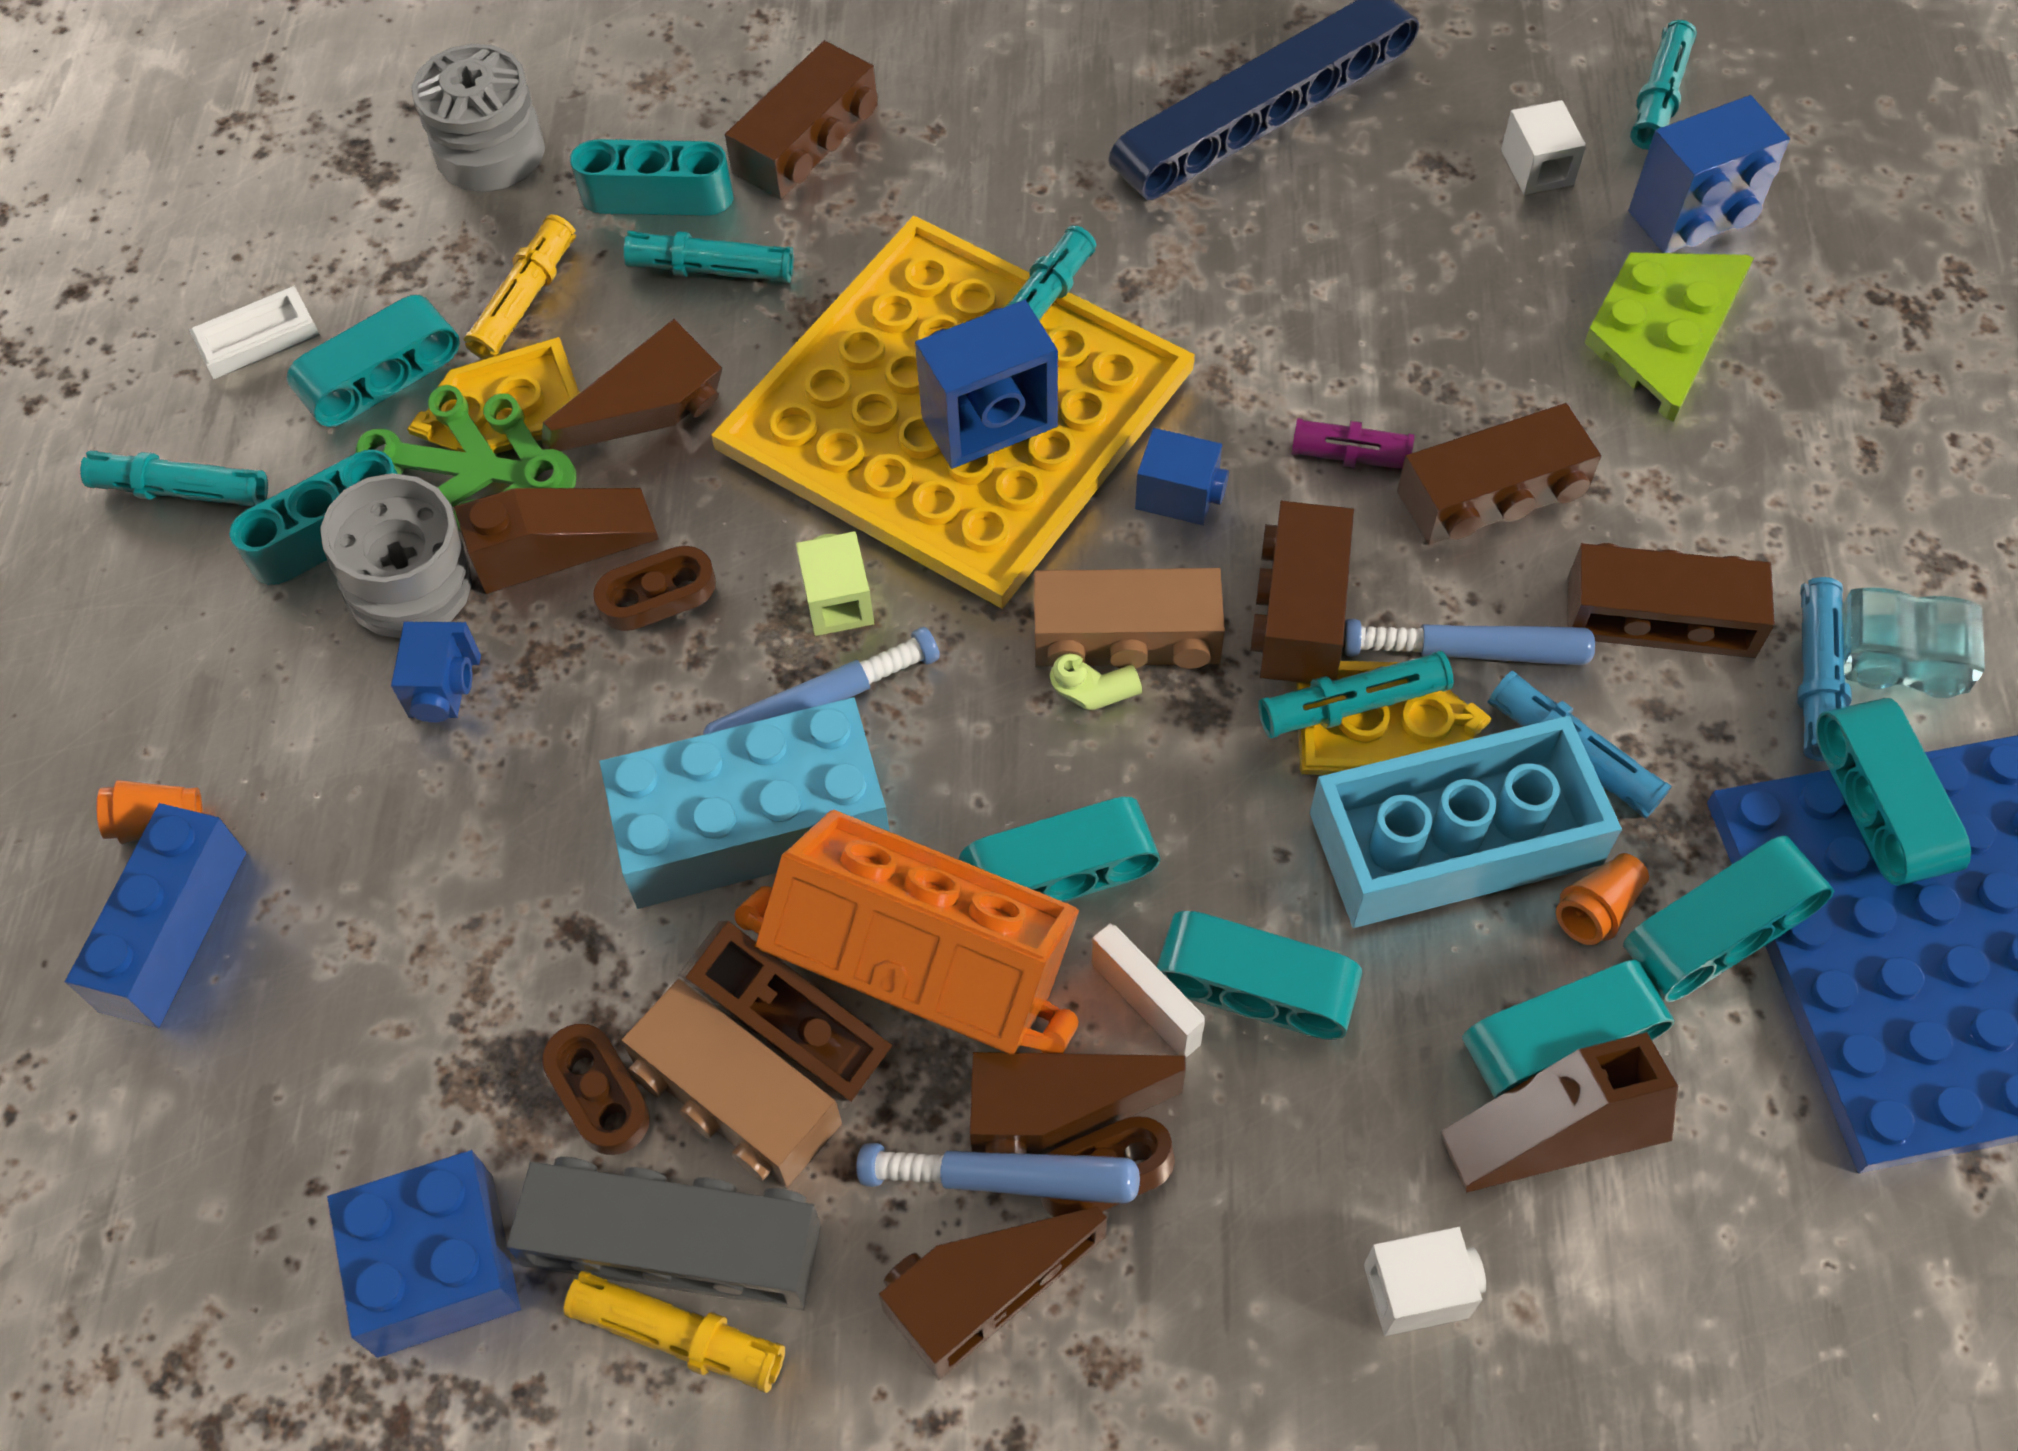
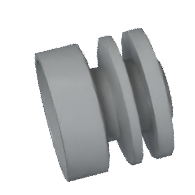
(478, 117)
(396, 553)

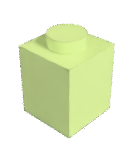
(835, 583)

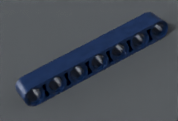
(1261, 95)

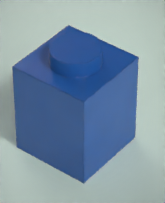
(1180, 477)

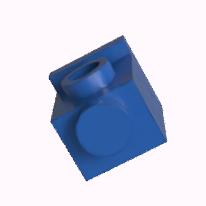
(434, 669)

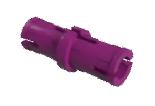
(1311, 437)

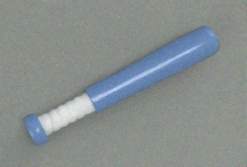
(1500, 643)
(837, 684)
(1037, 1175)

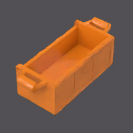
(918, 932)

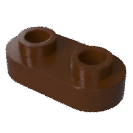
(654, 588)
(598, 1092)
(1129, 1138)

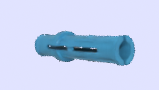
(1822, 657)
(1614, 768)

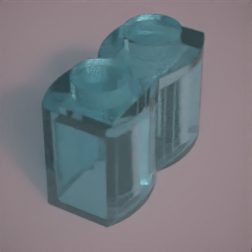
(1912, 641)

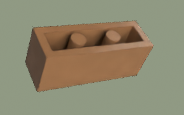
(1129, 616)
(731, 1085)

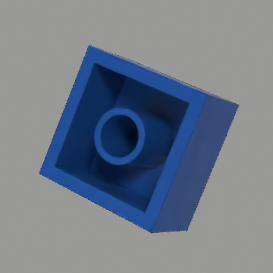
(1708, 174)
(988, 383)
(422, 1254)

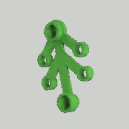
(478, 464)

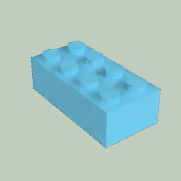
(736, 799)
(1463, 821)

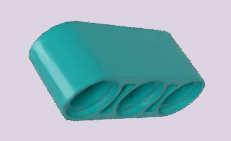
(652, 177)
(372, 360)
(284, 533)
(1892, 792)
(1072, 850)
(1728, 918)
(1260, 975)
(1555, 1024)

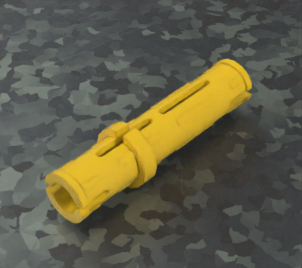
(531, 270)
(697, 1339)

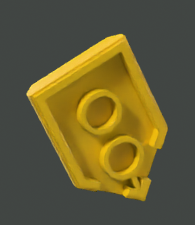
(533, 375)
(1386, 731)

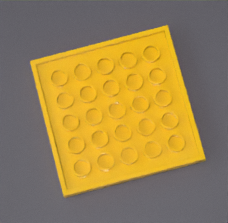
(850, 435)

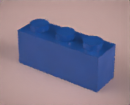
(157, 916)

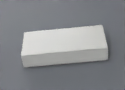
(253, 332)
(1147, 990)

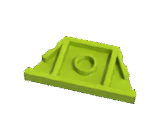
(1666, 319)

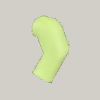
(1089, 687)

